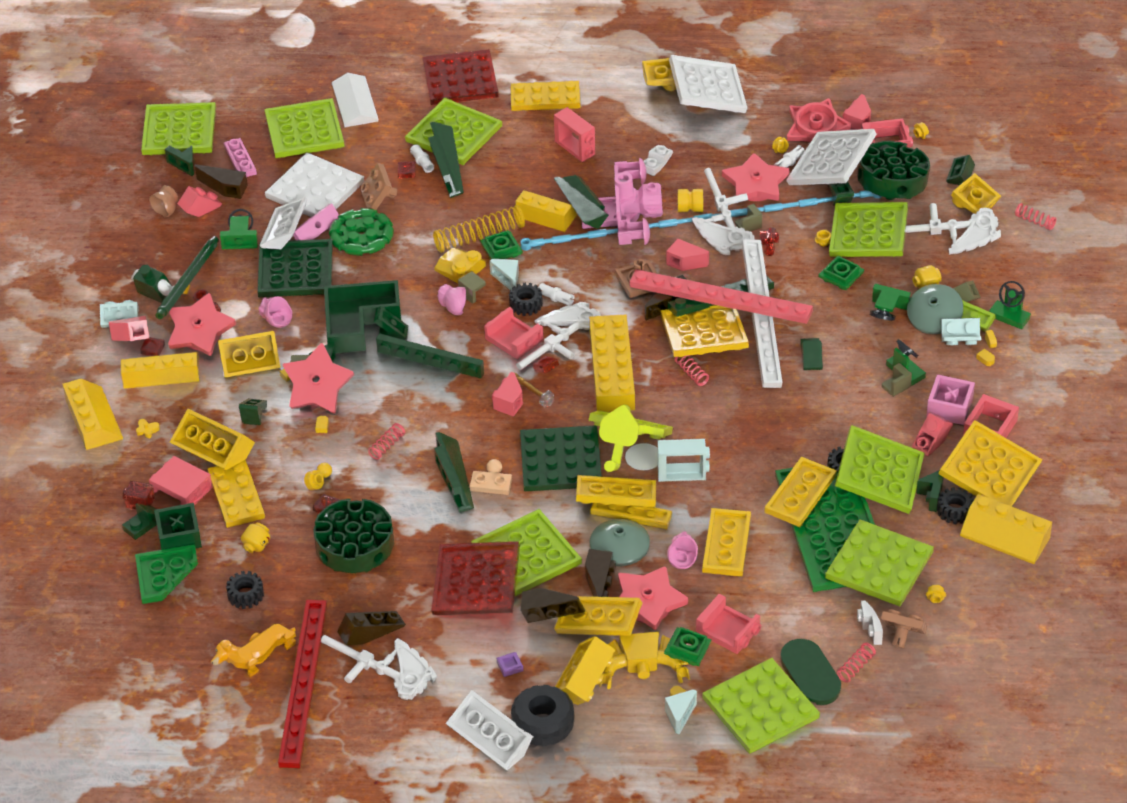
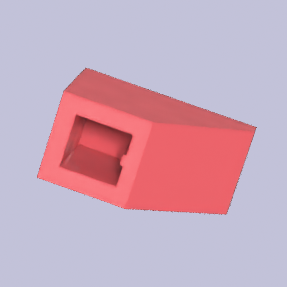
(858, 113)
(198, 202)
(686, 256)
(129, 329)
(508, 396)
(932, 434)

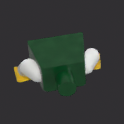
(152, 283)

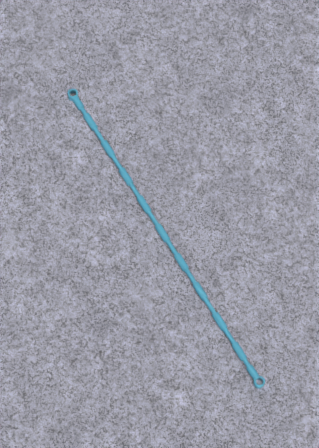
(526, 243)

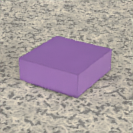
(509, 664)

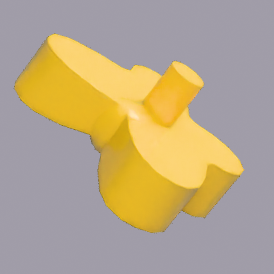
(147, 428)

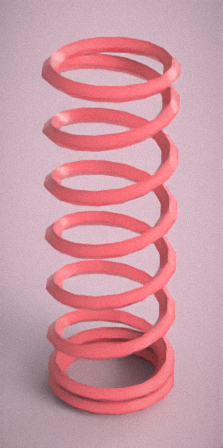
(1049, 226)
(699, 377)
(396, 433)
(863, 651)

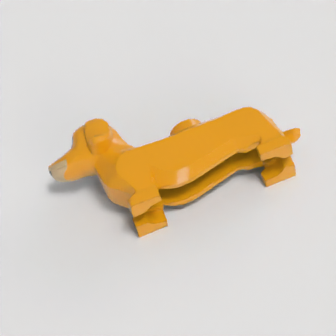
(257, 649)

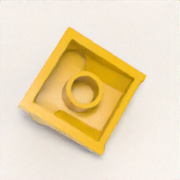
(658, 73)
(974, 195)
(459, 263)

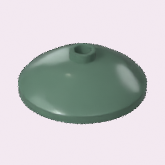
(927, 316)
(622, 537)

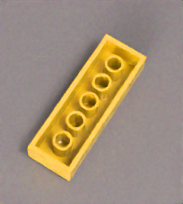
(611, 362)

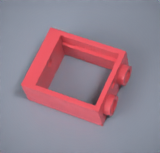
(567, 122)
(890, 128)
(996, 409)

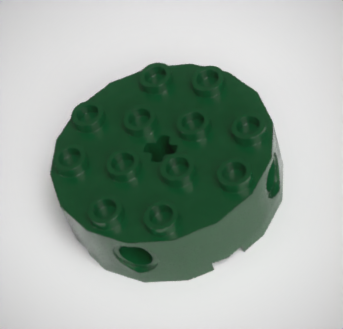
(893, 170)
(353, 535)

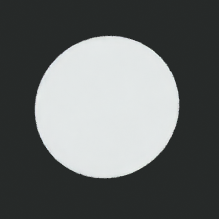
(642, 456)

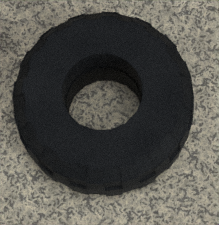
(544, 700)

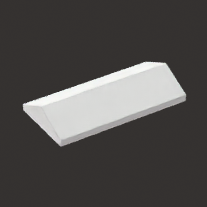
(354, 100)
(283, 224)
(490, 730)

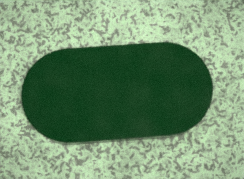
(810, 671)

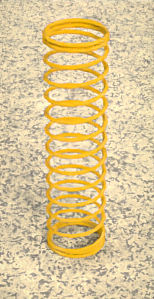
(436, 234)

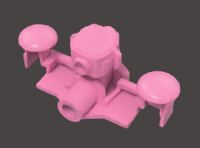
(629, 203)

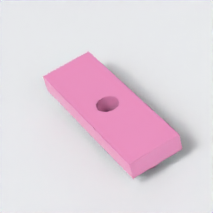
(240, 156)
(321, 220)

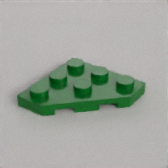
(163, 570)

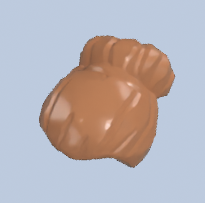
(164, 201)

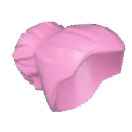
(452, 298)
(276, 311)
(682, 551)

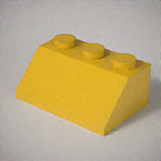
(545, 211)
(249, 354)
(585, 669)

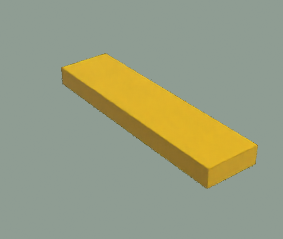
(645, 516)

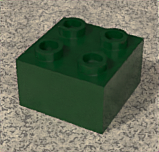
(178, 526)

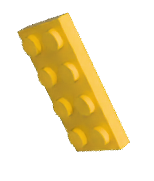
(545, 95)
(616, 491)
(800, 491)
(236, 494)
(726, 542)
(602, 617)

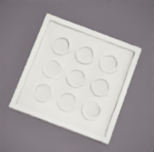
(707, 84)
(831, 157)
(317, 181)

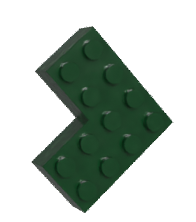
(353, 306)

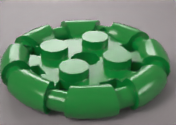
(375, 233)

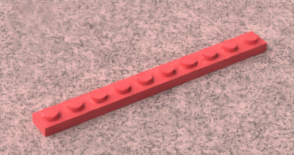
(721, 296)

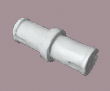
(422, 158)
(790, 158)
(556, 294)

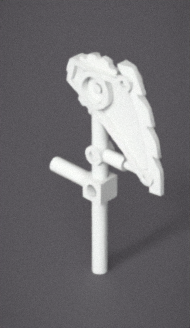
(979, 232)
(716, 235)
(574, 316)
(413, 670)

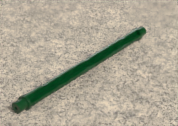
(187, 277)

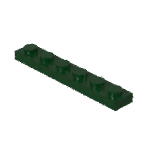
(685, 306)
(430, 356)

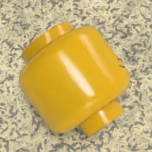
(926, 276)
(255, 537)

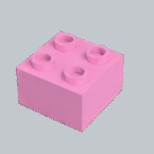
(951, 399)

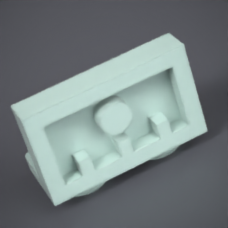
(117, 311)
(960, 330)

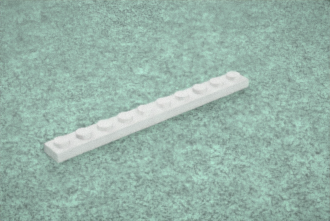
(763, 324)

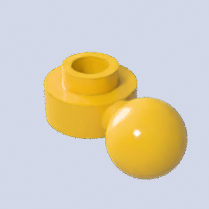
(315, 479)

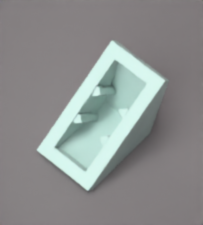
(505, 271)
(679, 708)

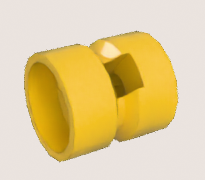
(690, 200)

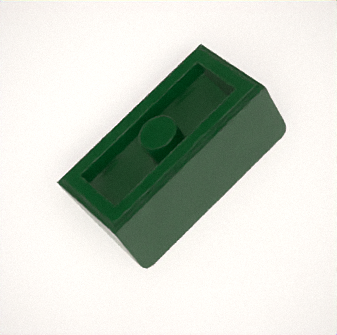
(960, 170)

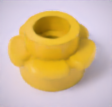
(920, 130)
(780, 145)
(823, 237)
(935, 593)

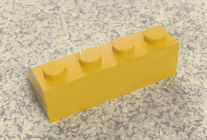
(160, 370)
(91, 413)
(211, 440)
(1006, 529)

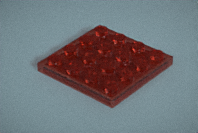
(460, 76)
(475, 578)

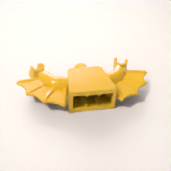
(640, 655)

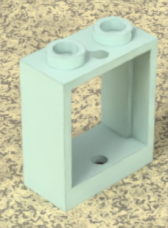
(682, 471)

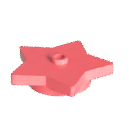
(814, 118)
(756, 179)
(198, 326)
(320, 393)
(655, 593)

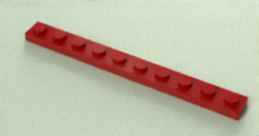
(302, 684)

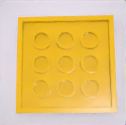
(704, 331)
(990, 465)

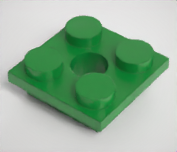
(501, 246)
(833, 273)
(689, 653)

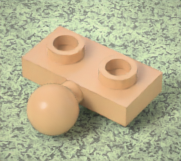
(492, 480)

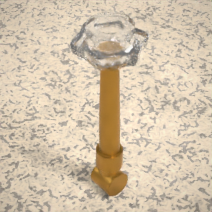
(546, 398)

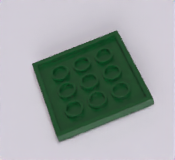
(296, 269)
(558, 455)

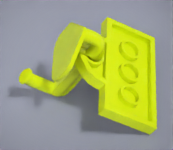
(623, 430)

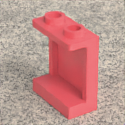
(512, 334)
(181, 481)
(727, 625)

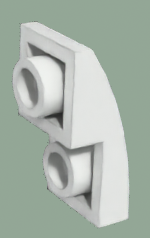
(657, 159)
(871, 622)

